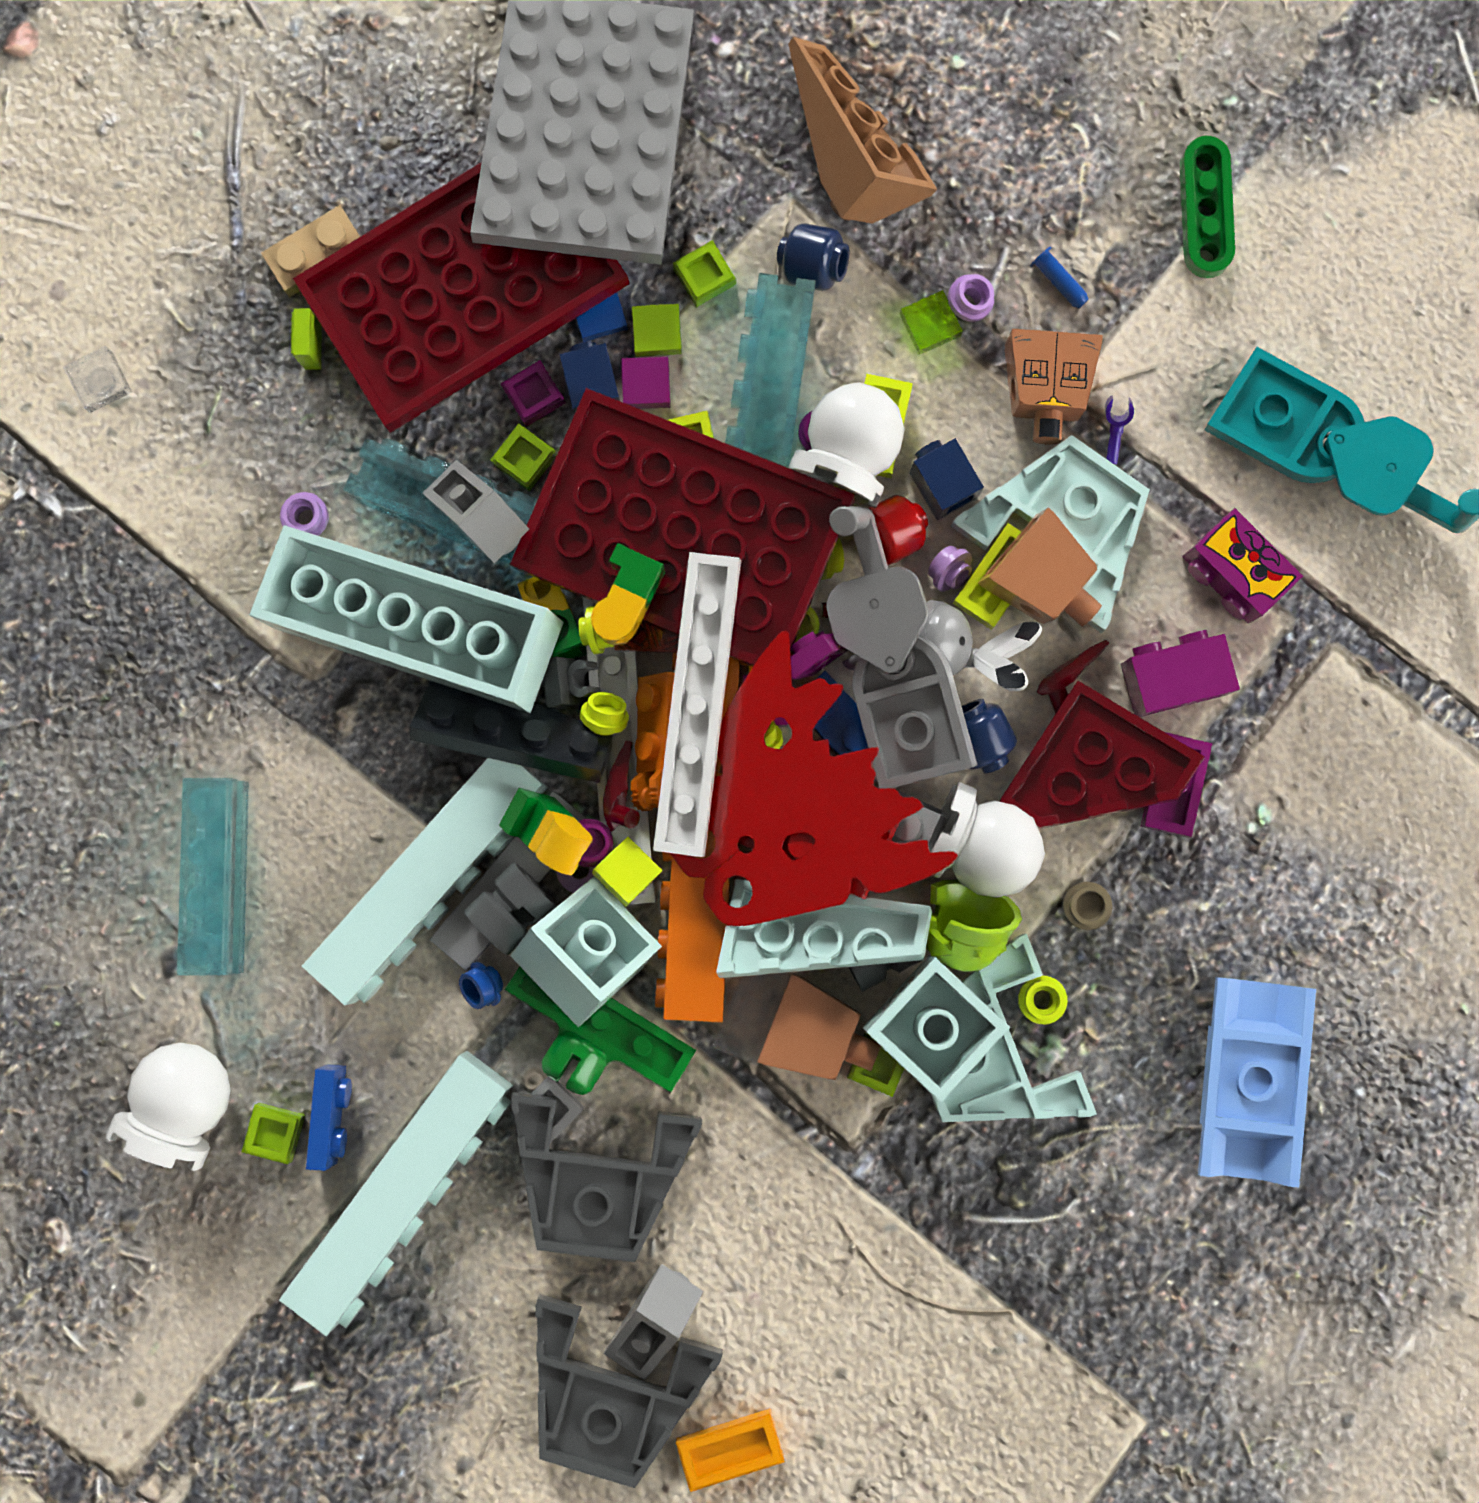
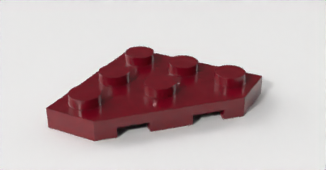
(1099, 763)

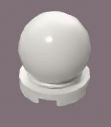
(852, 439)
(994, 843)
(172, 1102)

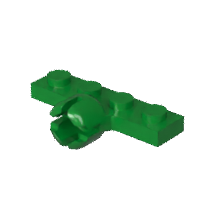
(605, 1037)

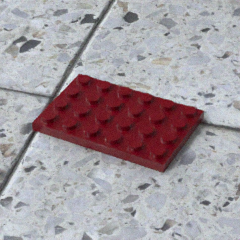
(432, 311)
(674, 494)

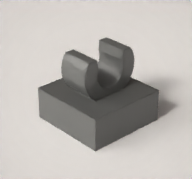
(568, 683)

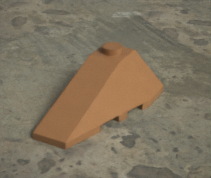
(853, 153)

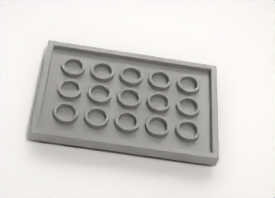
(584, 128)

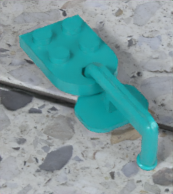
(1286, 415)

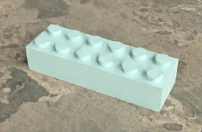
(407, 618)

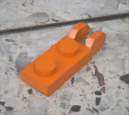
(653, 714)

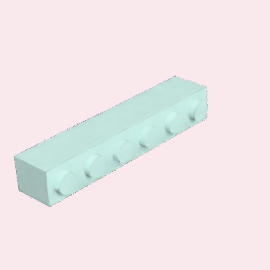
(419, 884)
(396, 1193)

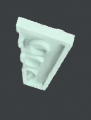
(833, 937)

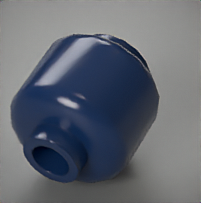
(813, 254)
(989, 734)

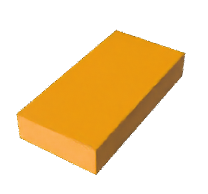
(730, 1450)

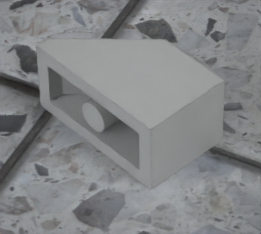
(476, 511)
(654, 1322)

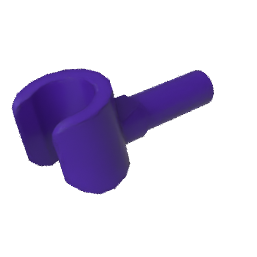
(1116, 428)

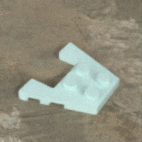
(1088, 496)
(998, 1082)

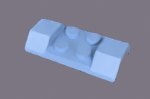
(1256, 1081)

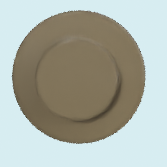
(1087, 905)

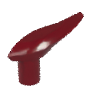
(1056, 682)
(616, 793)

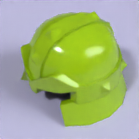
(968, 927)

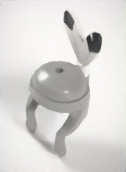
(953, 636)

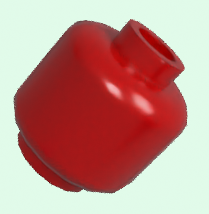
(900, 527)

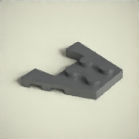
(595, 1201)
(602, 1417)

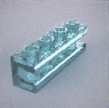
(773, 368)
(395, 484)
(212, 876)

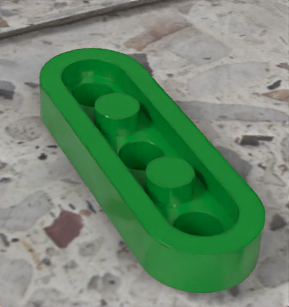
(1211, 190)

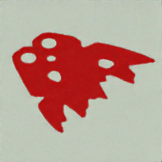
(799, 791)

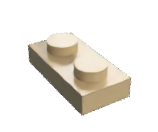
(308, 247)

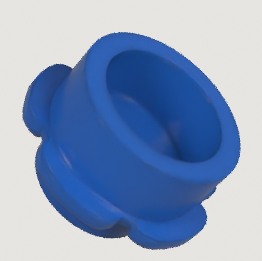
(481, 986)

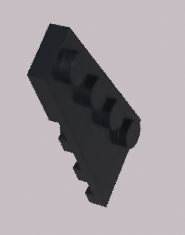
(503, 733)

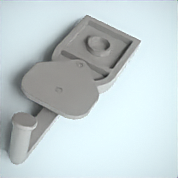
(879, 618)

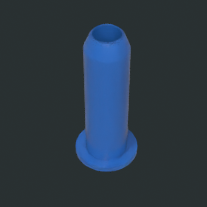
(1060, 278)

